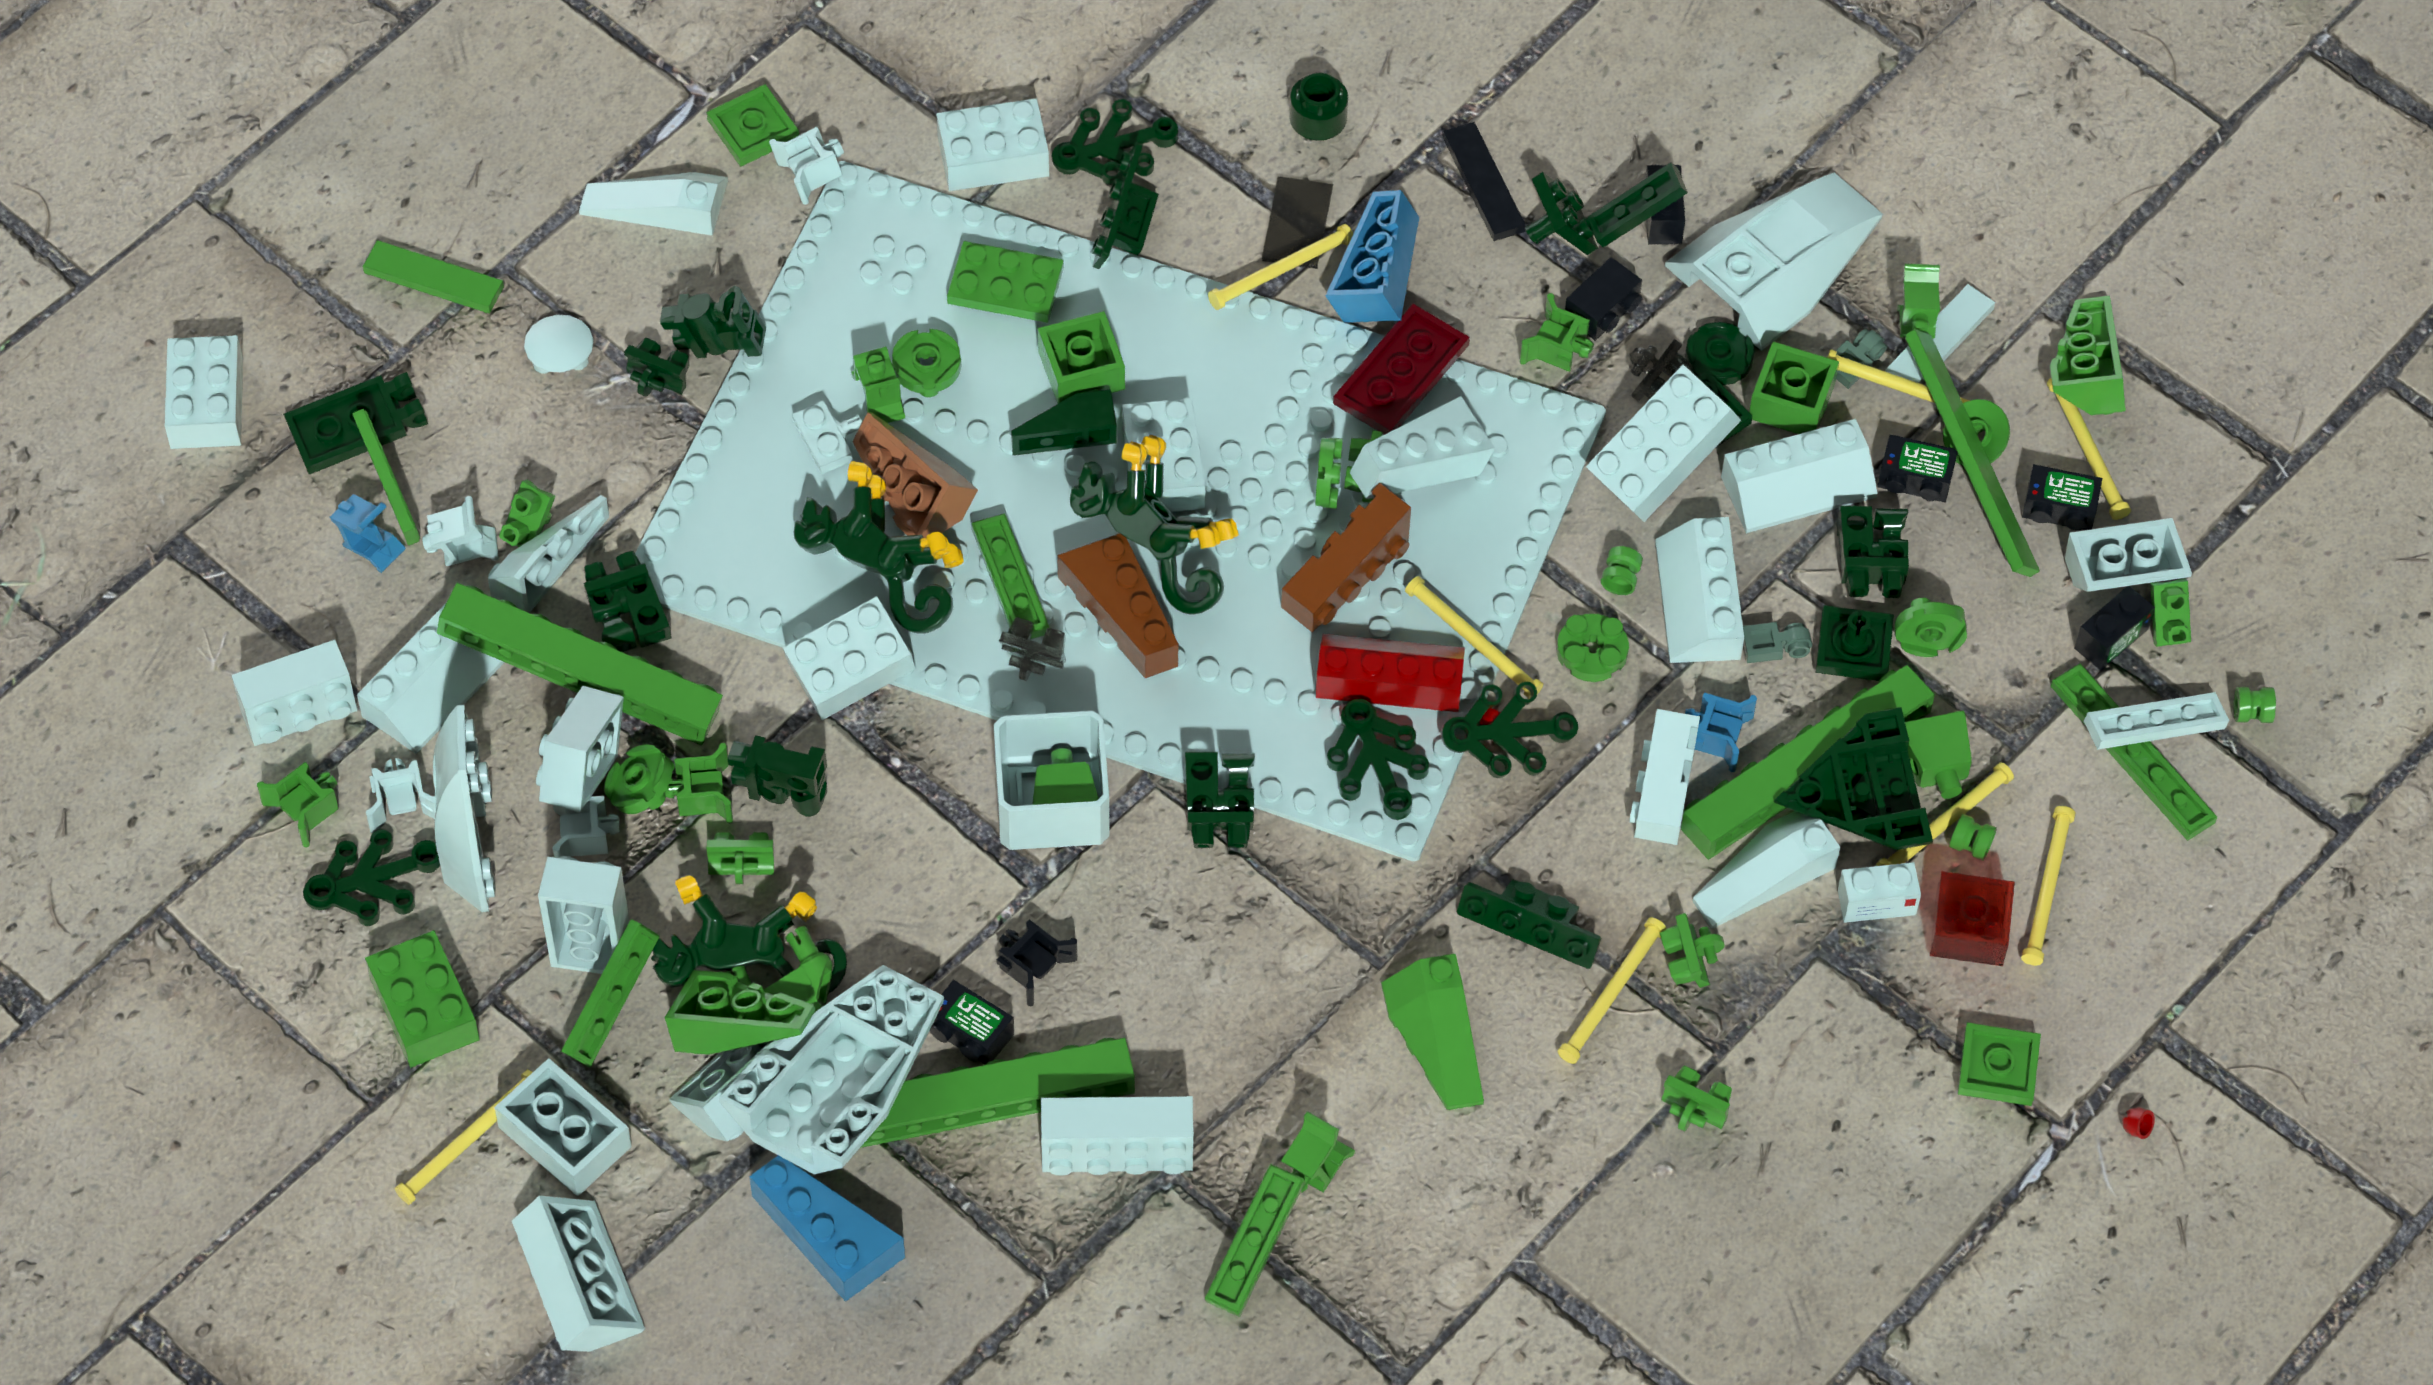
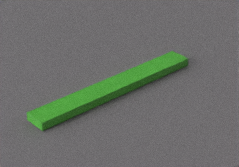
(1972, 453)

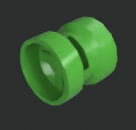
(1621, 570)
(2254, 704)
(1965, 833)

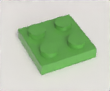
(750, 123)
(1999, 1064)

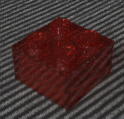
(1972, 918)

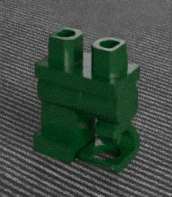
(711, 327)
(1869, 561)
(622, 593)
(780, 773)
(1219, 808)

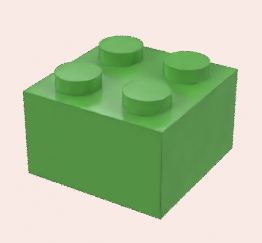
(1081, 356)
(1793, 389)

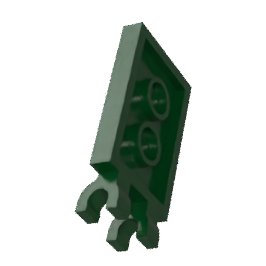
(328, 432)

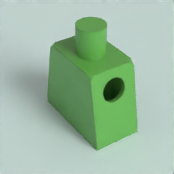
(1940, 752)
(1063, 780)

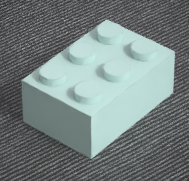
(993, 144)
(204, 392)
(1182, 460)
(849, 658)
(294, 693)
(580, 748)
(563, 1127)

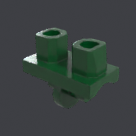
(655, 372)

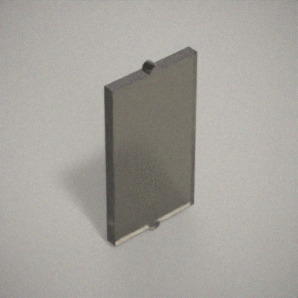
(1296, 218)

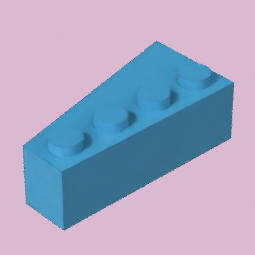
(828, 1229)

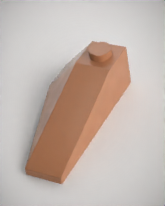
(919, 486)

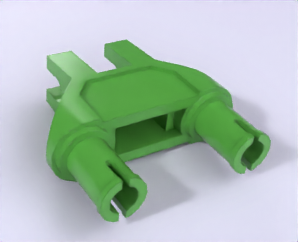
(807, 982)

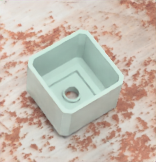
(1025, 744)

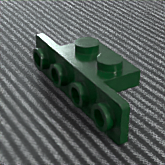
(1129, 214)
(1531, 918)

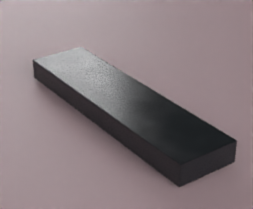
(1484, 181)

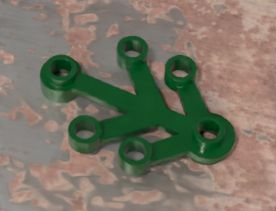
(1111, 145)
(1504, 731)
(1377, 755)
(368, 879)

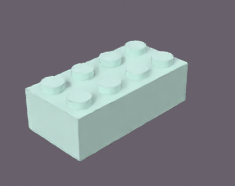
(1663, 443)
(582, 912)
(1117, 1135)

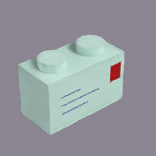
(1879, 892)

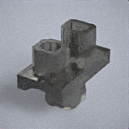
(1646, 362)
(1019, 643)

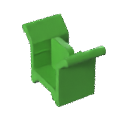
(1920, 299)
(1558, 338)
(879, 384)
(701, 785)
(302, 798)
(1316, 1153)

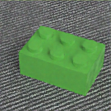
(422, 999)

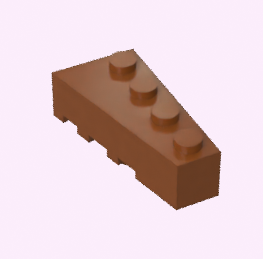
(1349, 560)
(1120, 598)

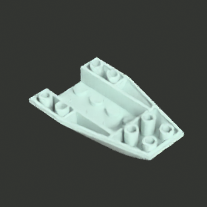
(1780, 254)
(460, 797)
(836, 1082)

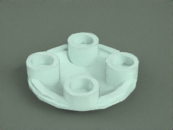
(558, 344)

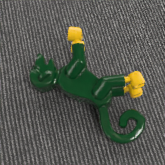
(1148, 522)
(863, 542)
(730, 945)

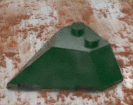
(1865, 784)

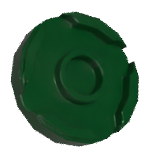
(1721, 351)

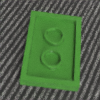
(1005, 281)

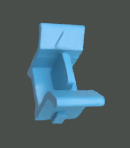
(362, 535)
(1721, 726)

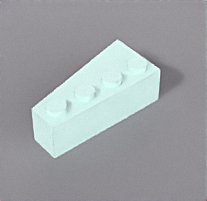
(1425, 452)

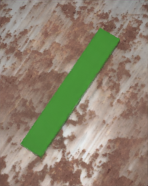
(2139, 760)

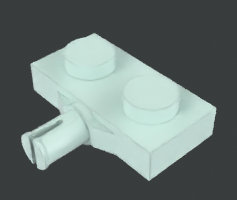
(826, 436)

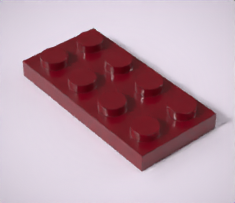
(1401, 370)

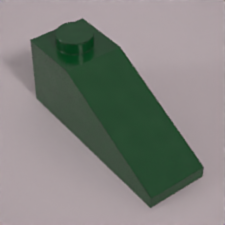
(1076, 422)

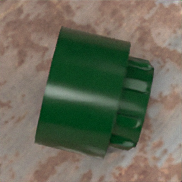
(1318, 107)

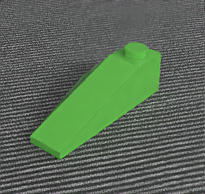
(2088, 359)
(722, 1014)
(1433, 1018)

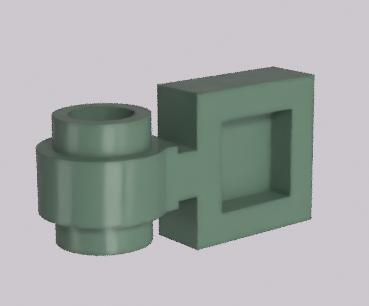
(1865, 349)
(1766, 643)

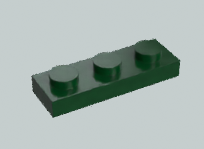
(1637, 204)

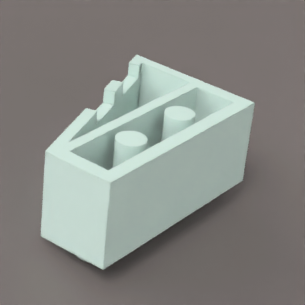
(1666, 777)

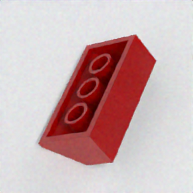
(1390, 672)

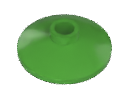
(1989, 418)

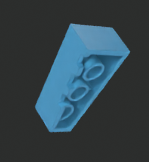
(1377, 261)

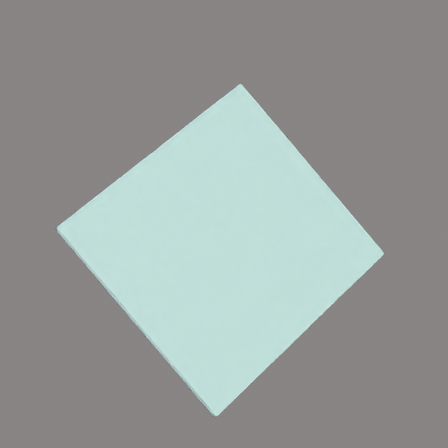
(1262, 399)

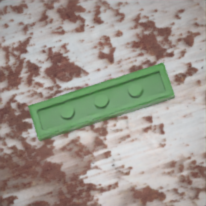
(433, 276)
(386, 477)
(1009, 572)
(610, 993)
(1255, 1240)

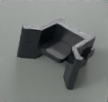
(1033, 955)

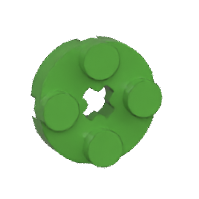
(931, 378)
(1328, 472)
(1945, 623)
(1597, 629)
(652, 773)

